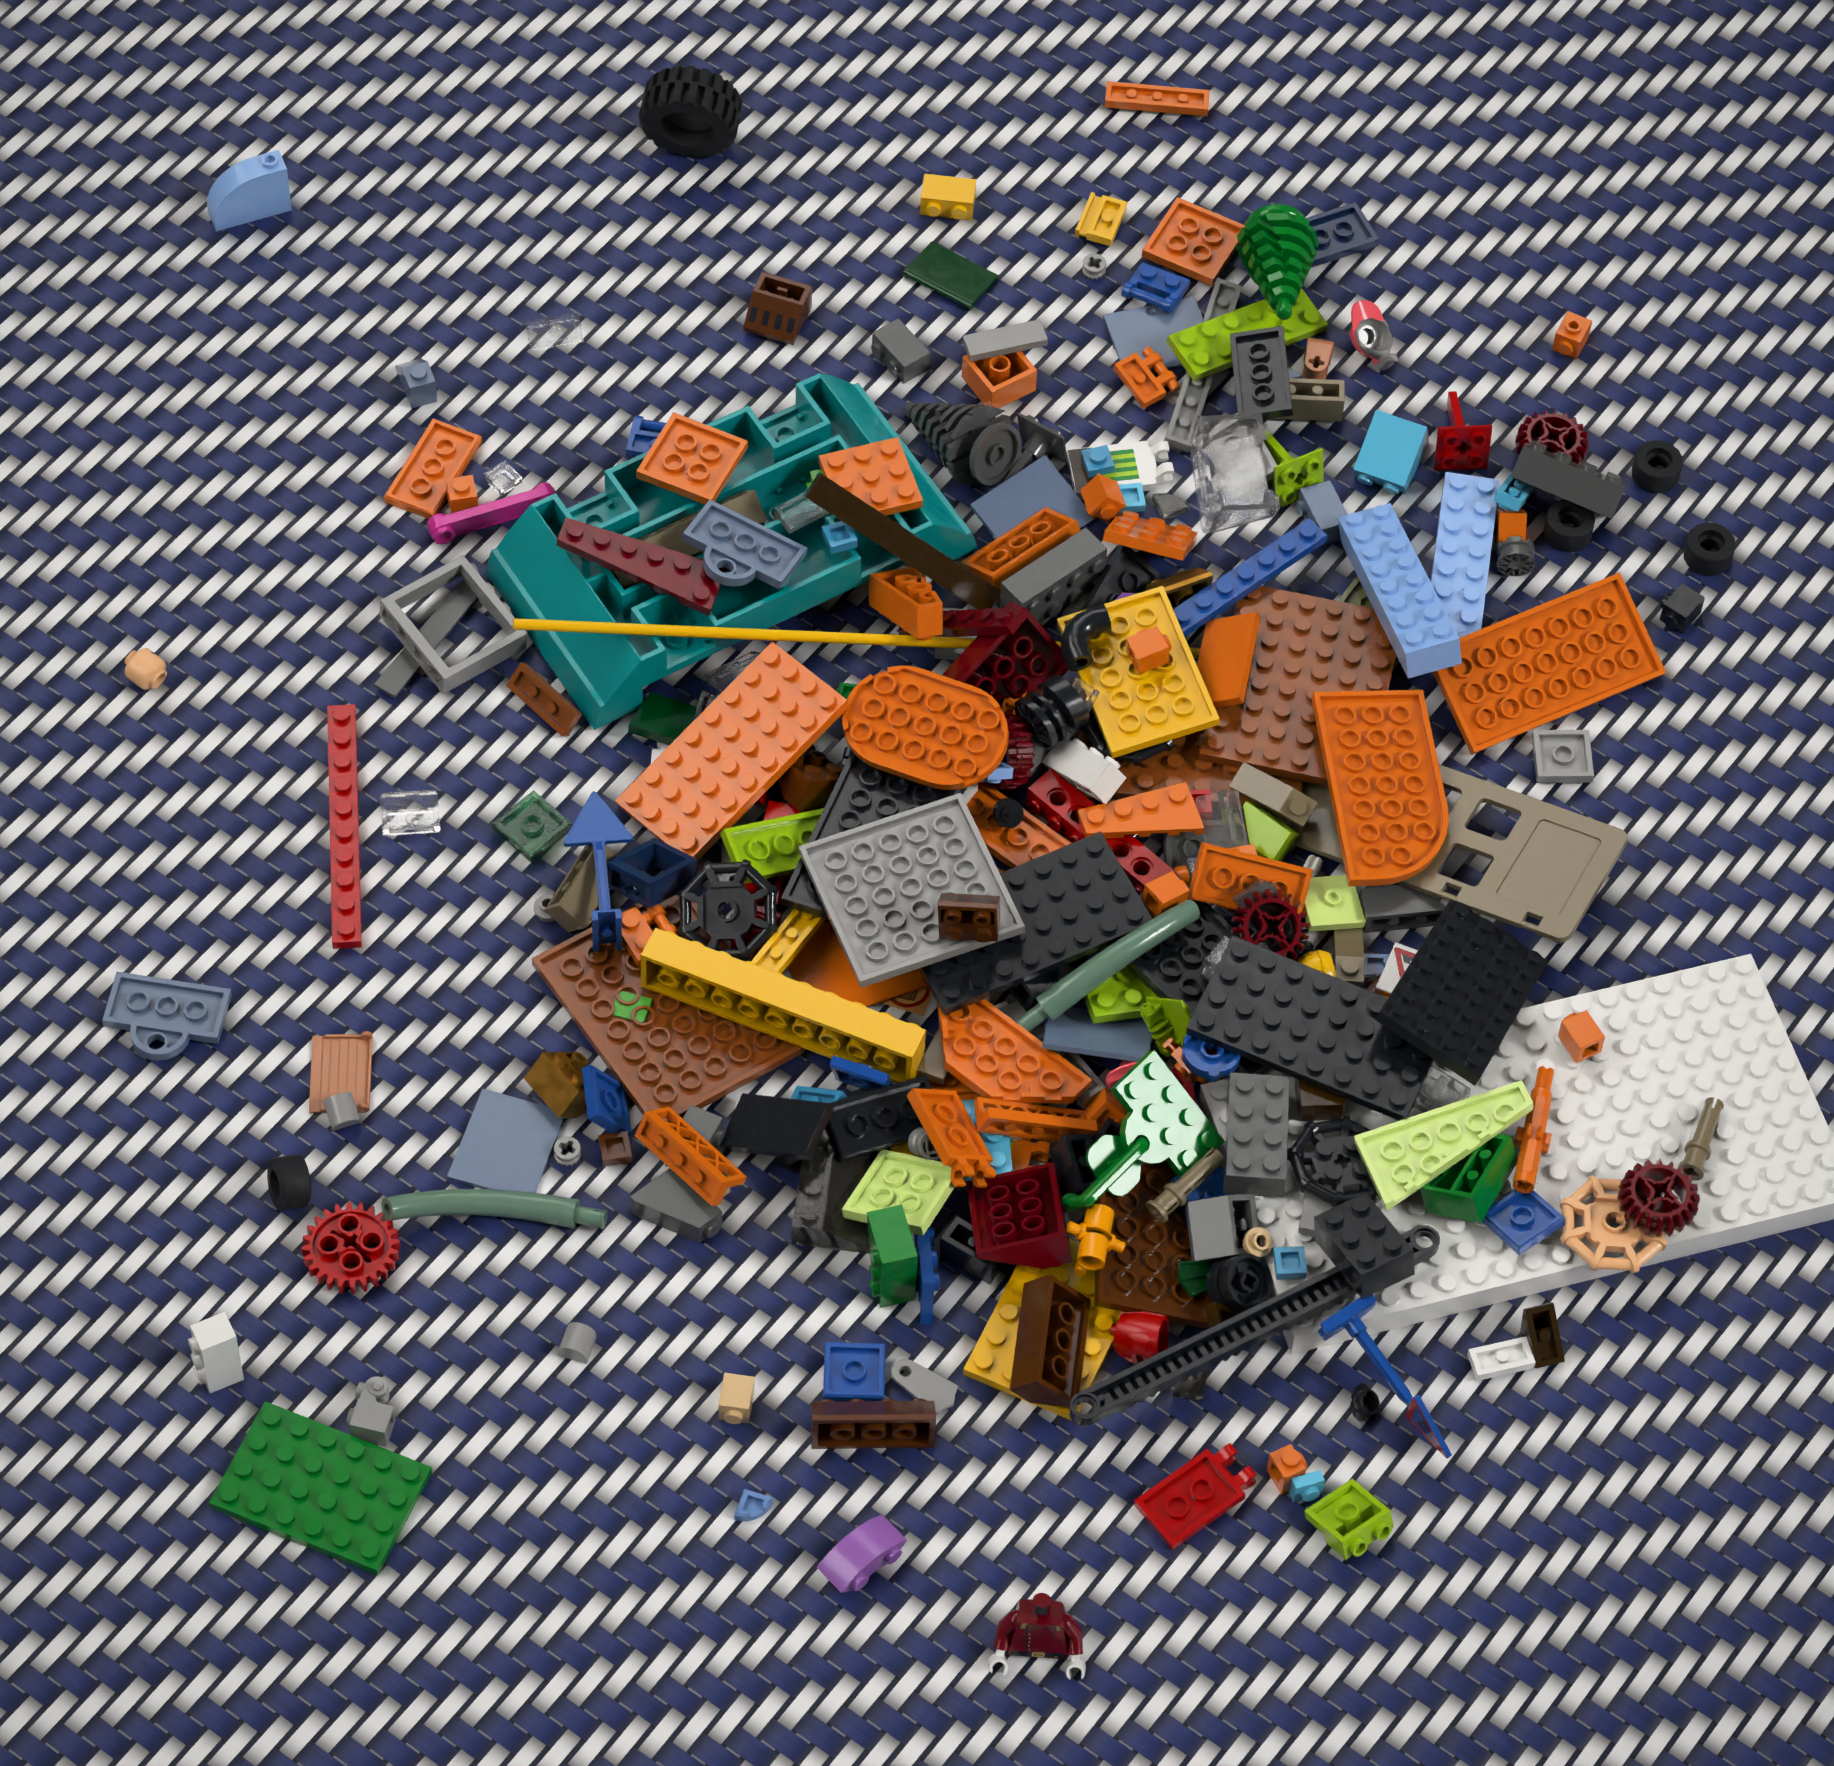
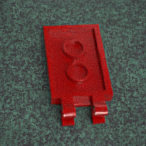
(1194, 1495)

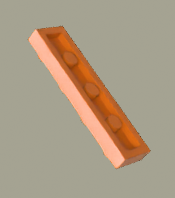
(1157, 98)

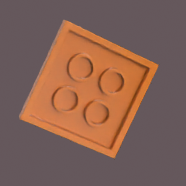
(1193, 241)
(692, 459)
(876, 475)
(1151, 535)

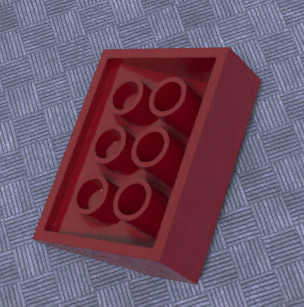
(1009, 663)
(1020, 1218)

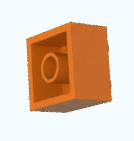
(1000, 378)

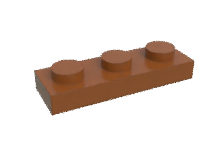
(544, 699)

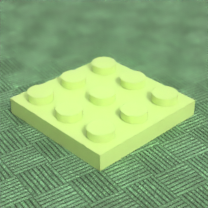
(902, 1180)

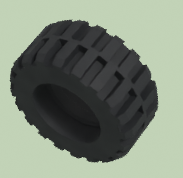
(690, 111)

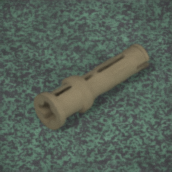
(1698, 1149)
(1176, 1193)

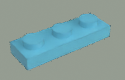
(1513, 494)

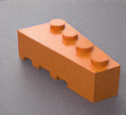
(907, 601)

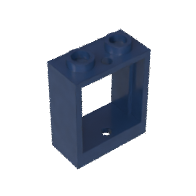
(627, 872)

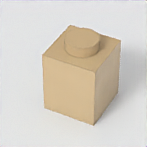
(736, 1398)

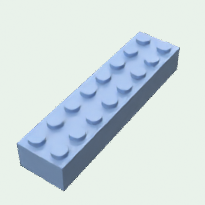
(1464, 548)
(1399, 590)

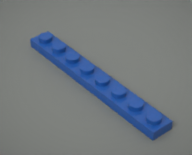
(1249, 576)

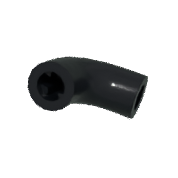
(1079, 633)

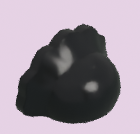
(1364, 1402)

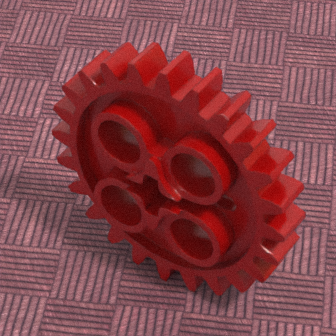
(332, 1265)

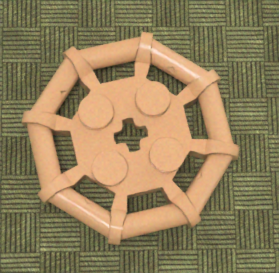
(1600, 1234)

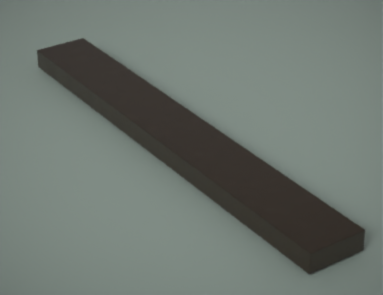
(901, 543)

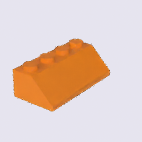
(1021, 546)

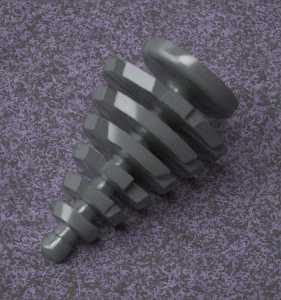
(968, 439)

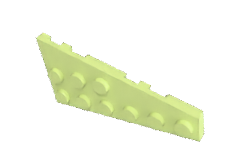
(1420, 1148)

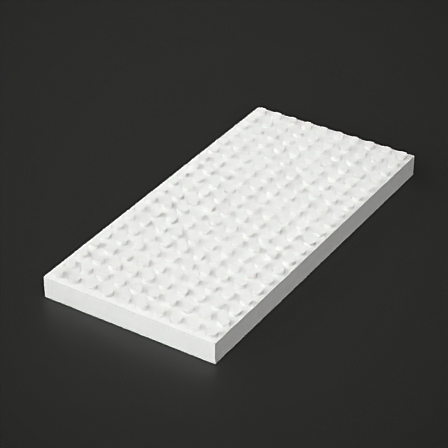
(1634, 1101)

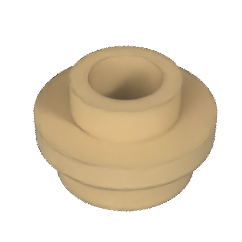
(1250, 1243)

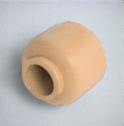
(145, 669)

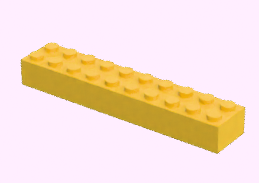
(780, 1006)

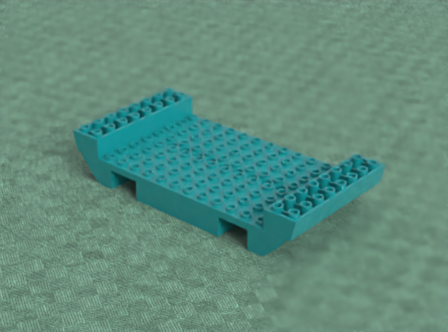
(609, 670)

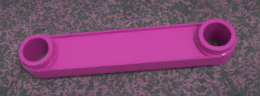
(446, 527)

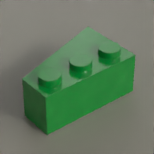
(1473, 1182)
(892, 1257)

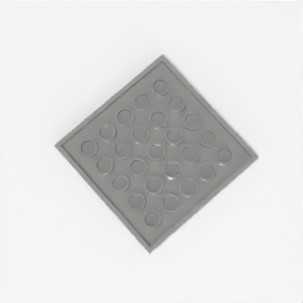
(887, 881)

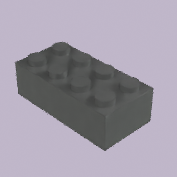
(1568, 479)
(1057, 577)
(1256, 1135)

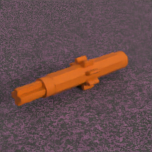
(1532, 1137)

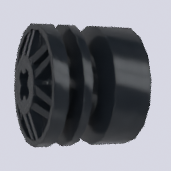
(1052, 711)

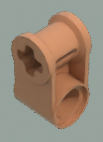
(1317, 358)

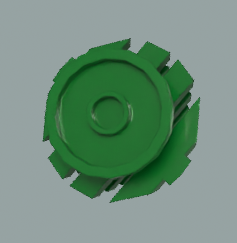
(1278, 254)

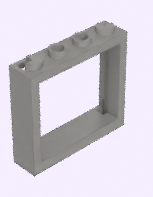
(443, 676)

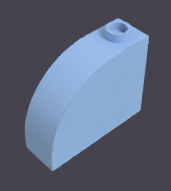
(250, 191)

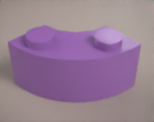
(862, 1554)

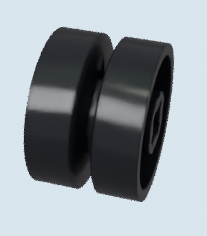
(1239, 1282)

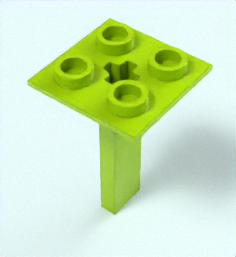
(1294, 472)

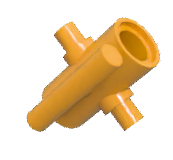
(1094, 1238)

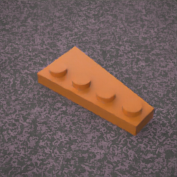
(1156, 811)

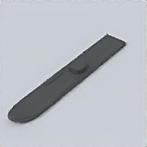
(434, 631)

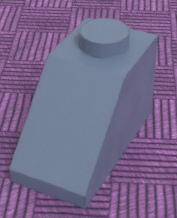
(417, 382)

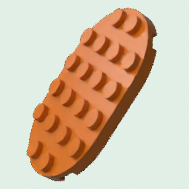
(925, 727)

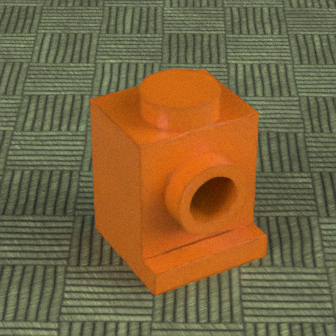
(1285, 1465)

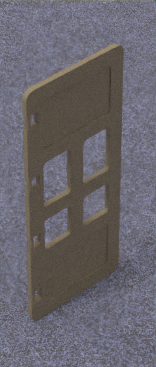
(1542, 870)

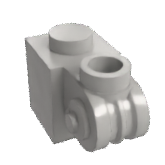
(372, 1418)

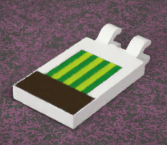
(1133, 464)

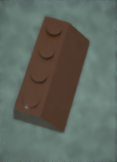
(1050, 1342)
(873, 1424)

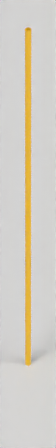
(747, 633)

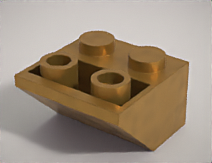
(559, 1082)

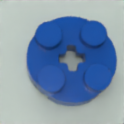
(1205, 1065)

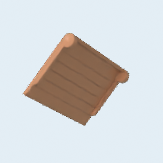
(339, 1066)

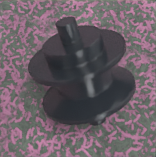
(1008, 813)

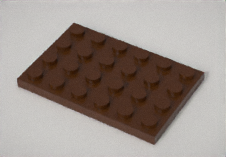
(1146, 1270)

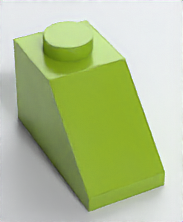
(1268, 833)

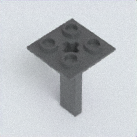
(1038, 442)

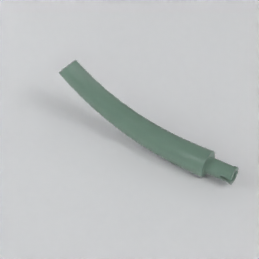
(1107, 963)
(494, 1202)

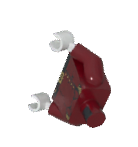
(1039, 1630)

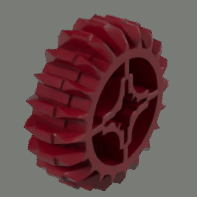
(1556, 433)
(1018, 754)
(1289, 911)
(1652, 1183)

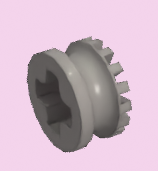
(1093, 272)
(569, 1158)

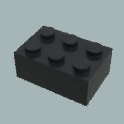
(1364, 1245)

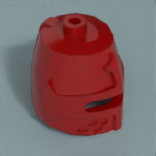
(1140, 1335)

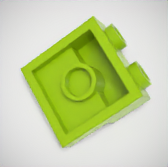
(1350, 1519)

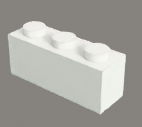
(1085, 769)
(215, 1353)

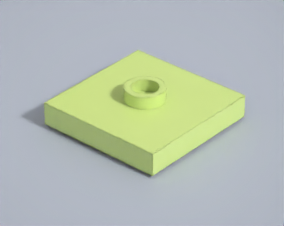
(1332, 904)

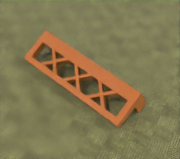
(1030, 1120)
(686, 1156)

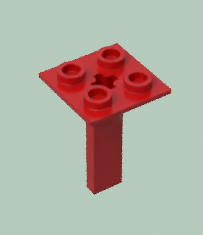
(1461, 445)

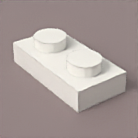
(1501, 1358)

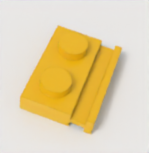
(1101, 219)

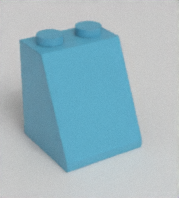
(1391, 452)

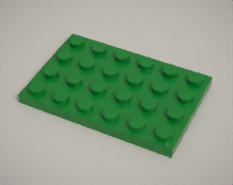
(320, 1488)

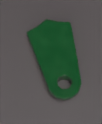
(1193, 1276)

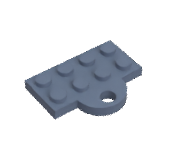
(742, 547)
(165, 1012)

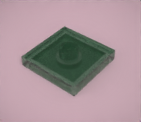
(532, 826)

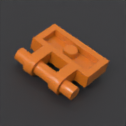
(1140, 380)
(637, 929)

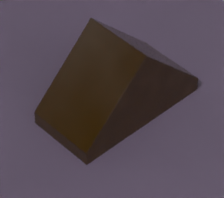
(1318, 1104)

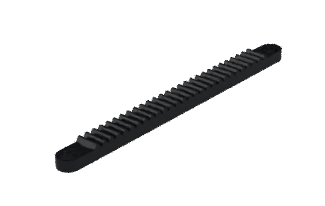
(1227, 1339)

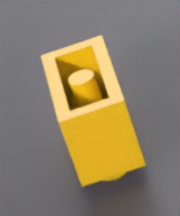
(948, 197)

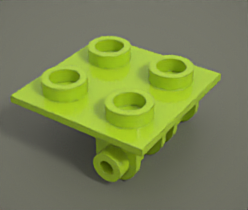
(1166, 1020)

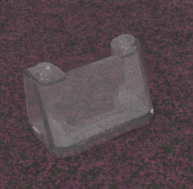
(1230, 471)

